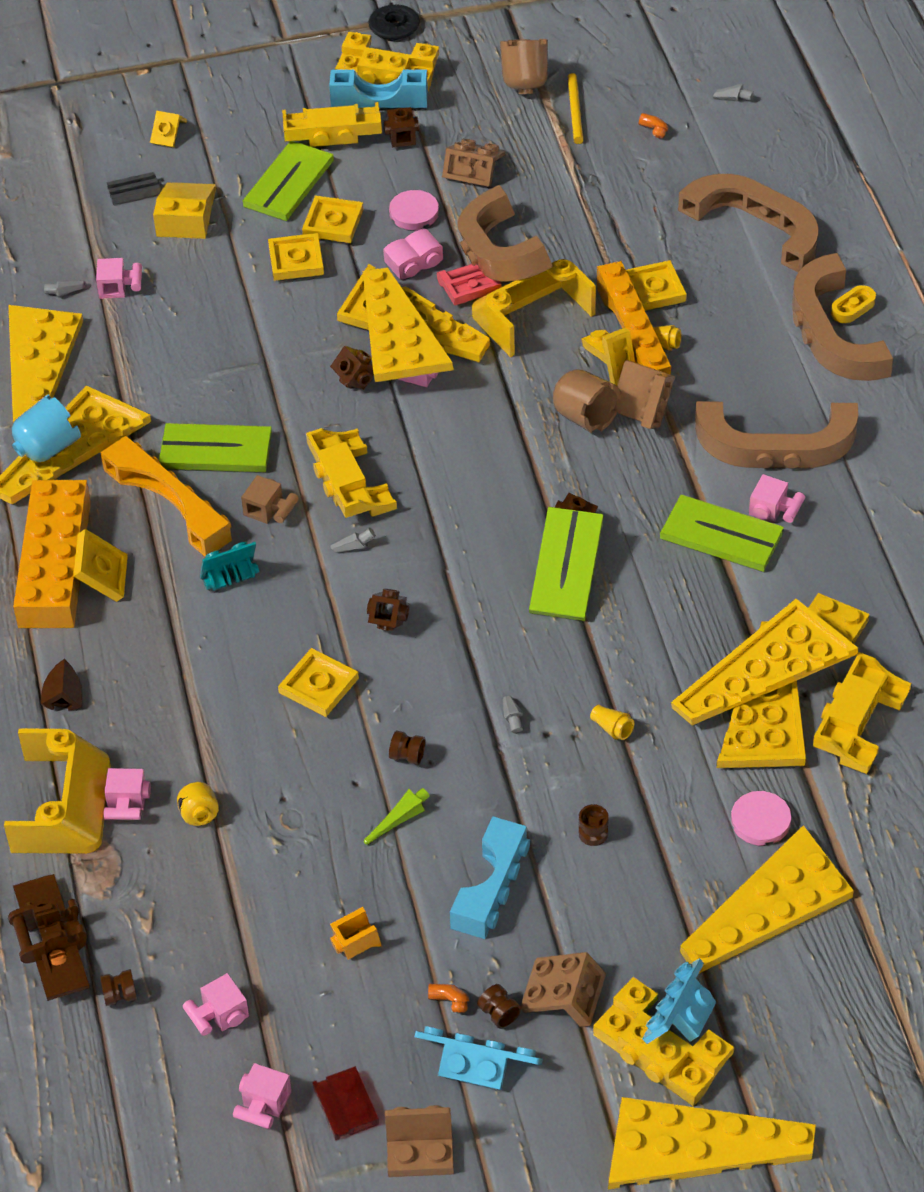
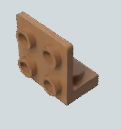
(471, 162)
(643, 393)
(565, 983)
(419, 1141)

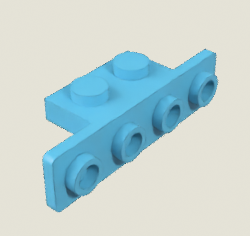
(684, 1005)
(475, 1062)

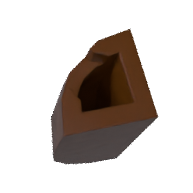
(62, 688)

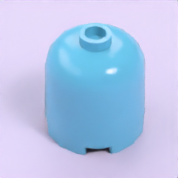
(43, 430)

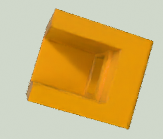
(354, 934)

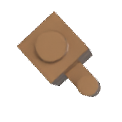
(264, 499)

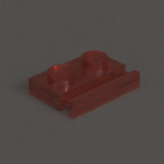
(345, 1103)

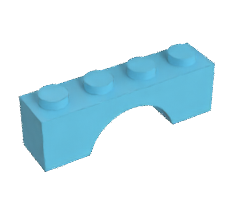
(406, 91)
(477, 906)

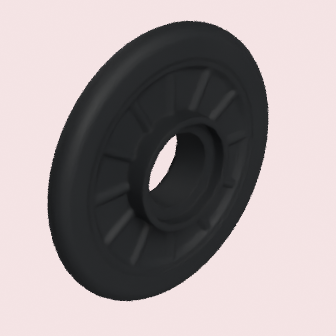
(406, 26)

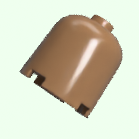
(524, 64)
(586, 399)

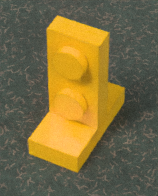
(611, 349)

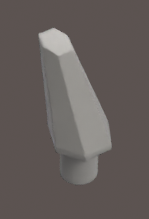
(733, 93)
(64, 287)
(354, 541)
(512, 714)

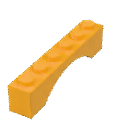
(620, 296)
(134, 467)

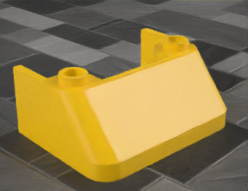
(492, 308)
(77, 820)

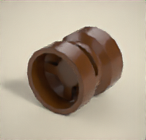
(407, 747)
(593, 825)
(111, 988)
(499, 1006)

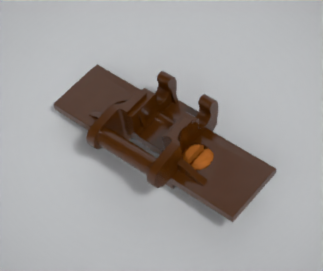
(60, 932)

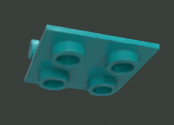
(238, 557)

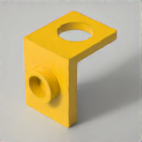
(166, 128)

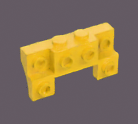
(381, 65)
(332, 124)
(342, 475)
(852, 707)
(668, 1058)

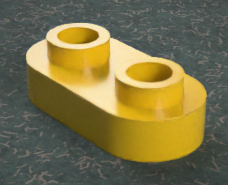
(853, 304)

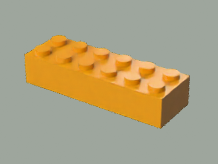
(45, 582)

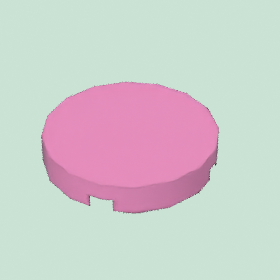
(414, 209)
(761, 818)

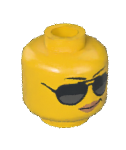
(197, 801)

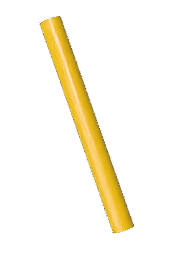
(575, 108)

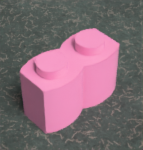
(413, 254)

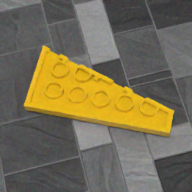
(398, 334)
(455, 337)
(39, 352)
(101, 424)
(777, 654)
(765, 731)
(781, 894)
(690, 1142)

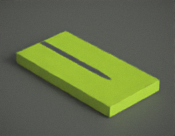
(288, 180)
(215, 447)
(722, 532)
(566, 564)

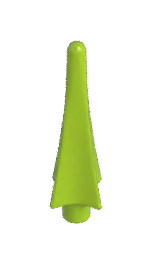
(406, 808)

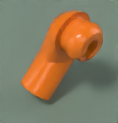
(658, 125)
(451, 993)

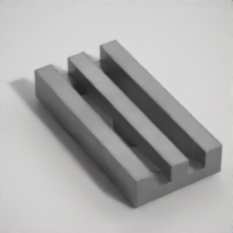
(133, 188)

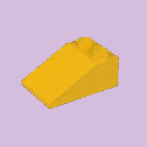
(184, 210)

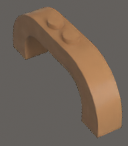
(760, 201)
(498, 262)
(838, 356)
(776, 450)

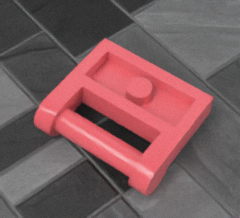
(466, 284)

